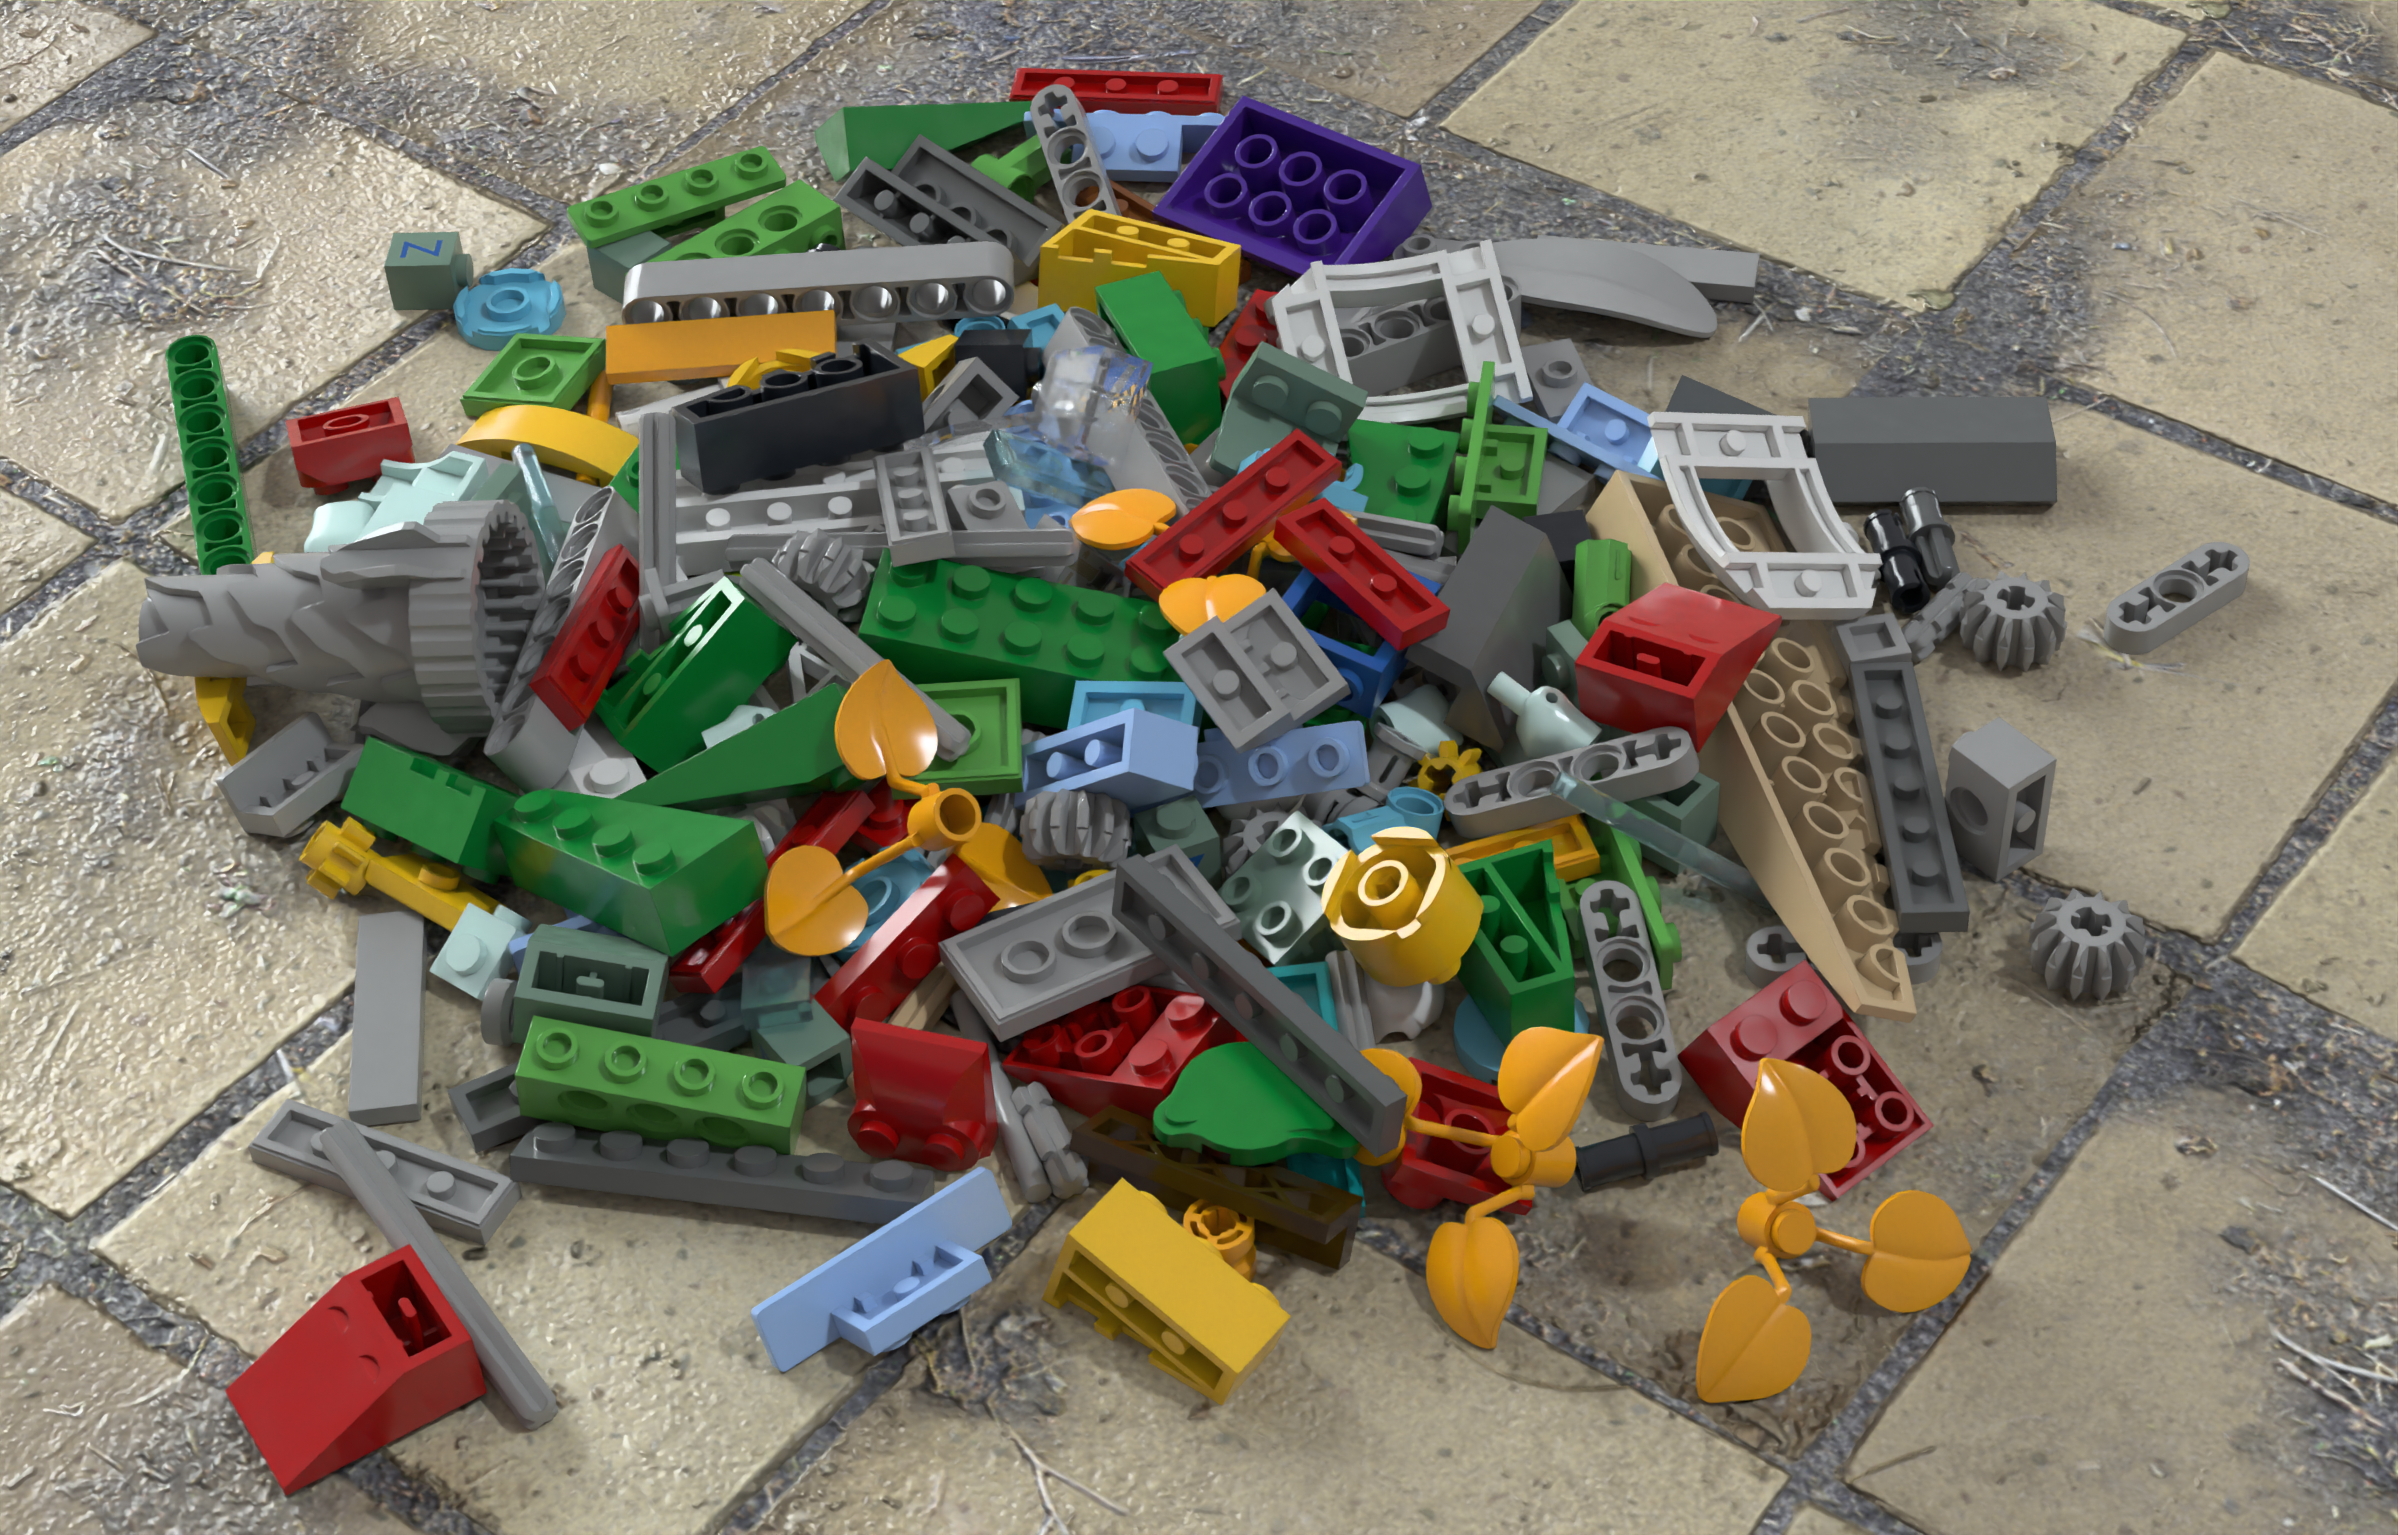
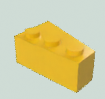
(1112, 248)
(1166, 1292)

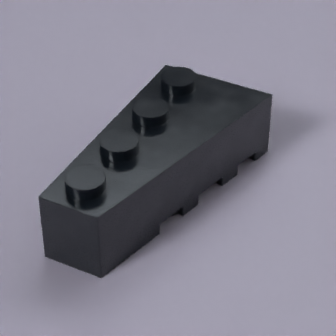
(800, 419)

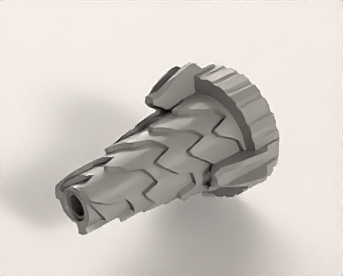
(397, 619)

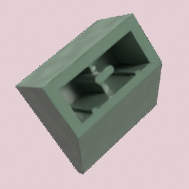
(590, 982)

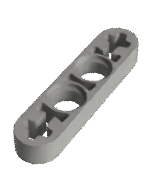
(1086, 171)
(1663, 760)
(1633, 998)

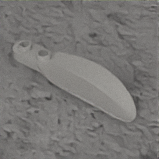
(1591, 279)

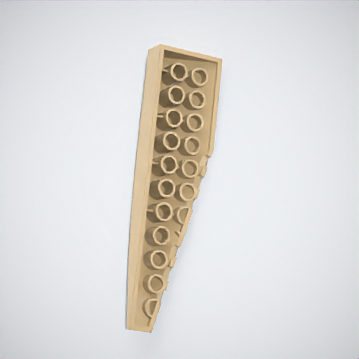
(1781, 757)

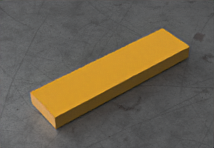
(711, 345)

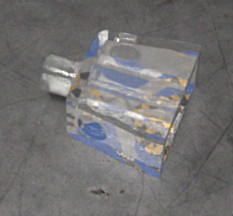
(1090, 403)

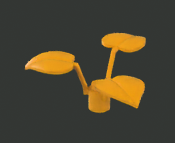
(1133, 516)
(889, 733)
(1545, 1085)
(1788, 1137)

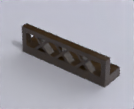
(1286, 1206)

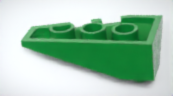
(768, 761)

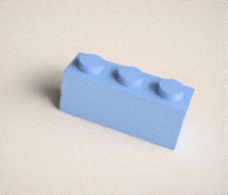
(1124, 755)

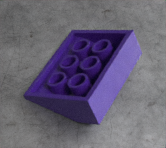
(1295, 192)

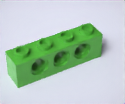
(778, 224)
(658, 1087)

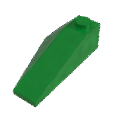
(889, 130)

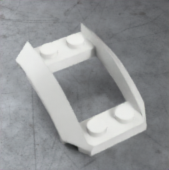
(1474, 304)
(1828, 572)

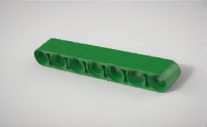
(210, 455)

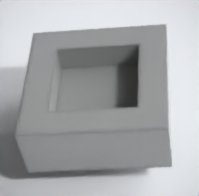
(1870, 640)

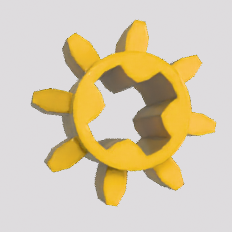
(1433, 776)
(339, 857)

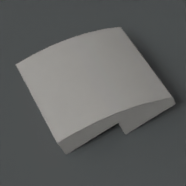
(1257, 672)

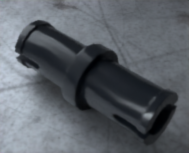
(1899, 559)
(1645, 1151)

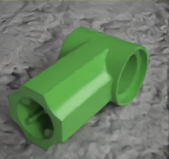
(1020, 169)
(1599, 583)

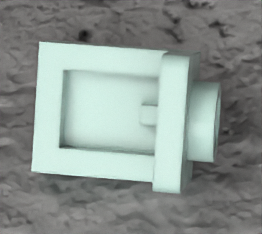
(479, 949)

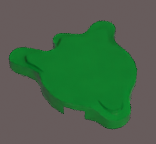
(1248, 1109)

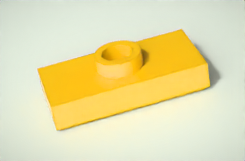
(426, 888)

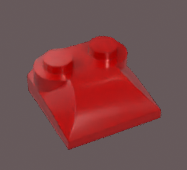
(349, 444)
(921, 1096)
(1446, 1168)

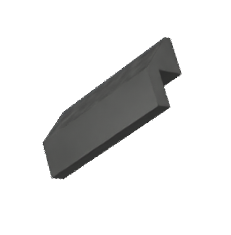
(946, 201)
(1958, 446)
(1498, 621)

